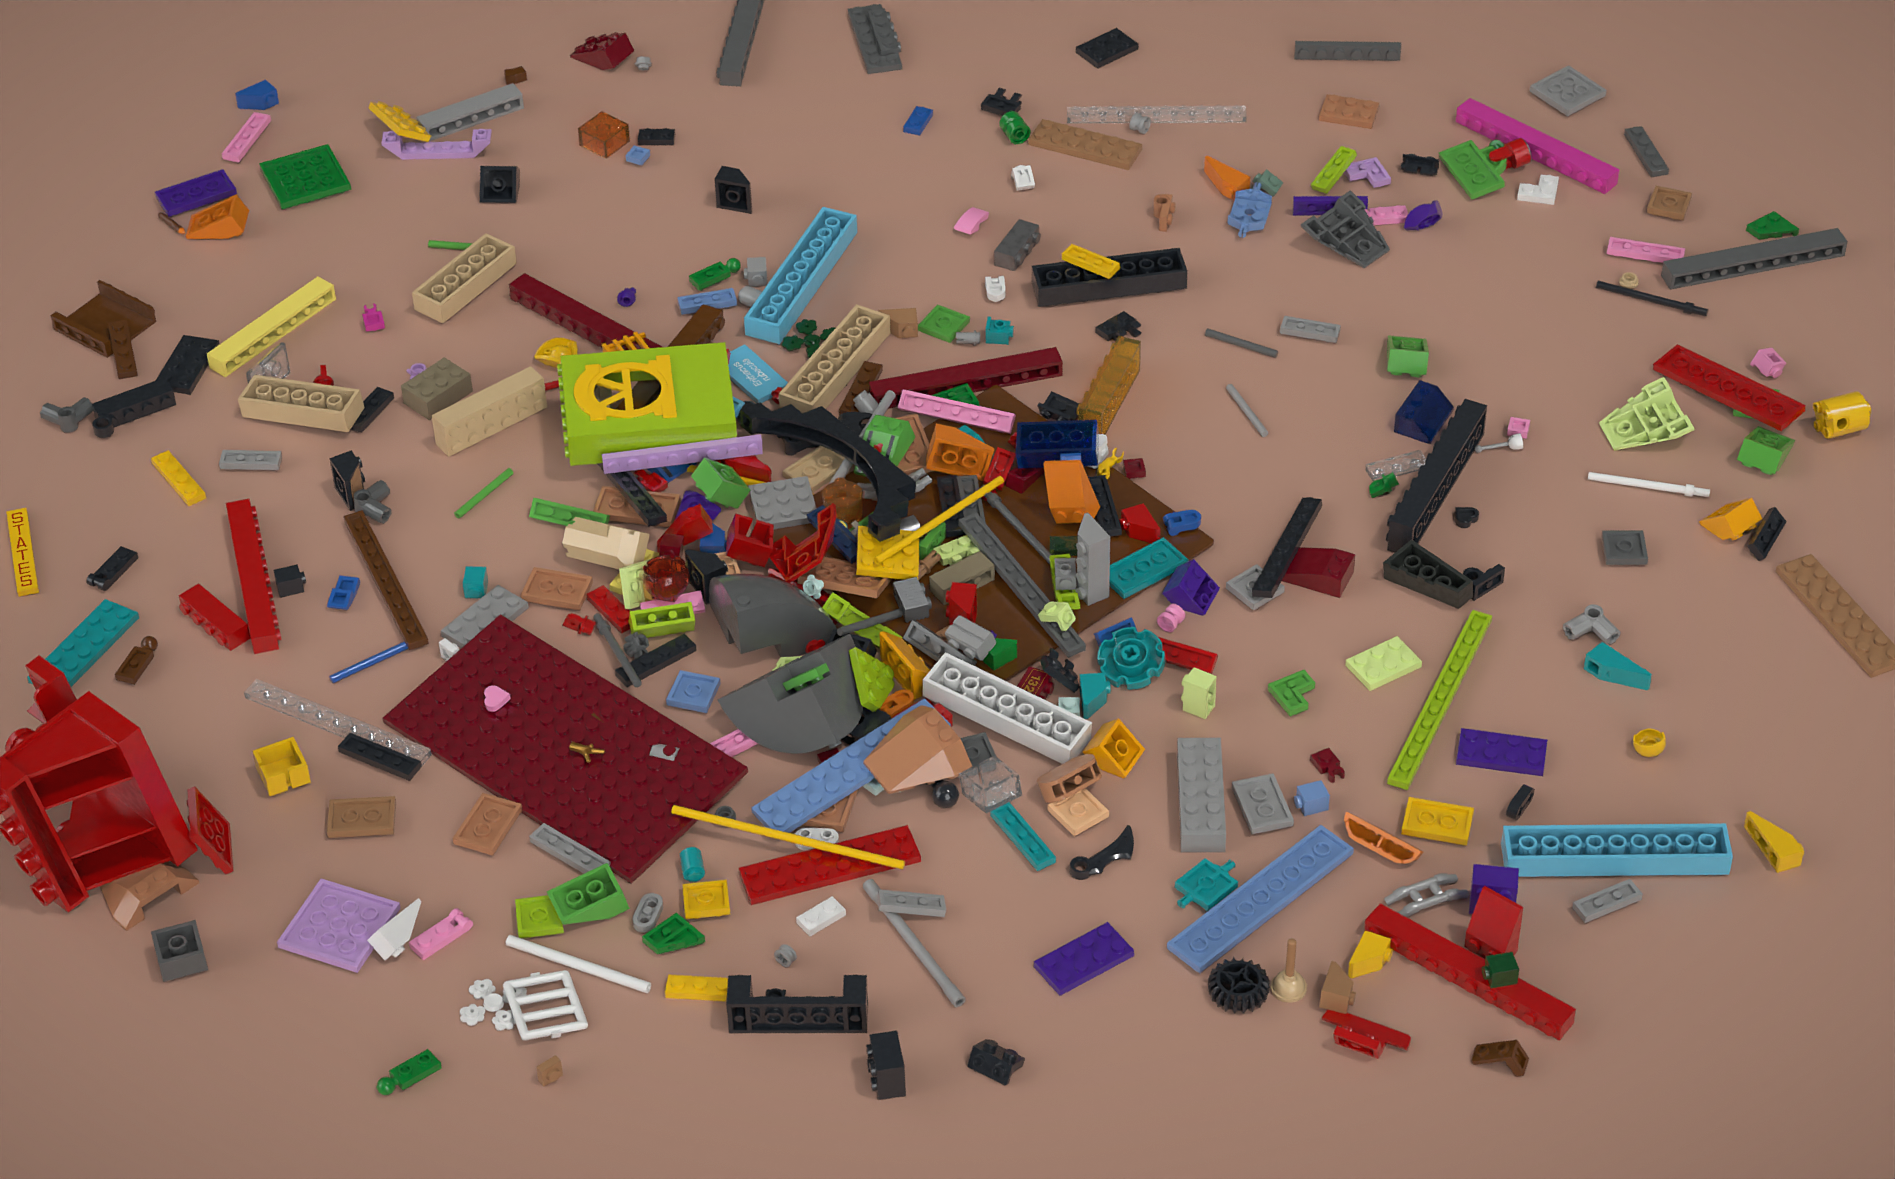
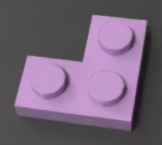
(1368, 168)

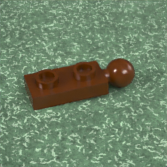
(137, 661)

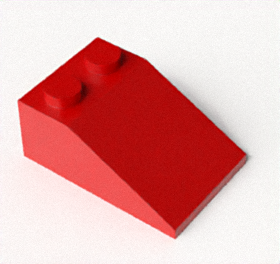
(1494, 925)

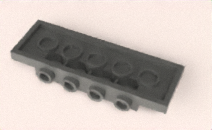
(876, 38)

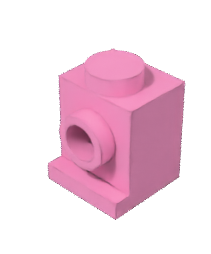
(1768, 362)

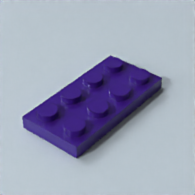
(195, 192)
(1502, 752)
(1083, 958)

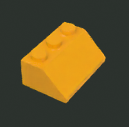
(907, 666)

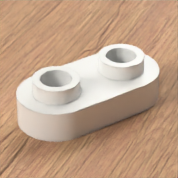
(822, 834)

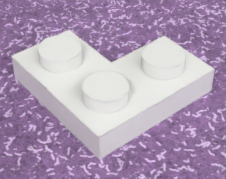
(1541, 193)

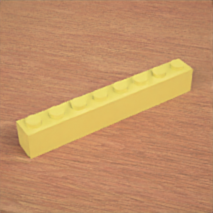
(271, 326)

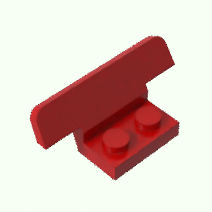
(1364, 1034)

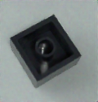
(886, 1065)

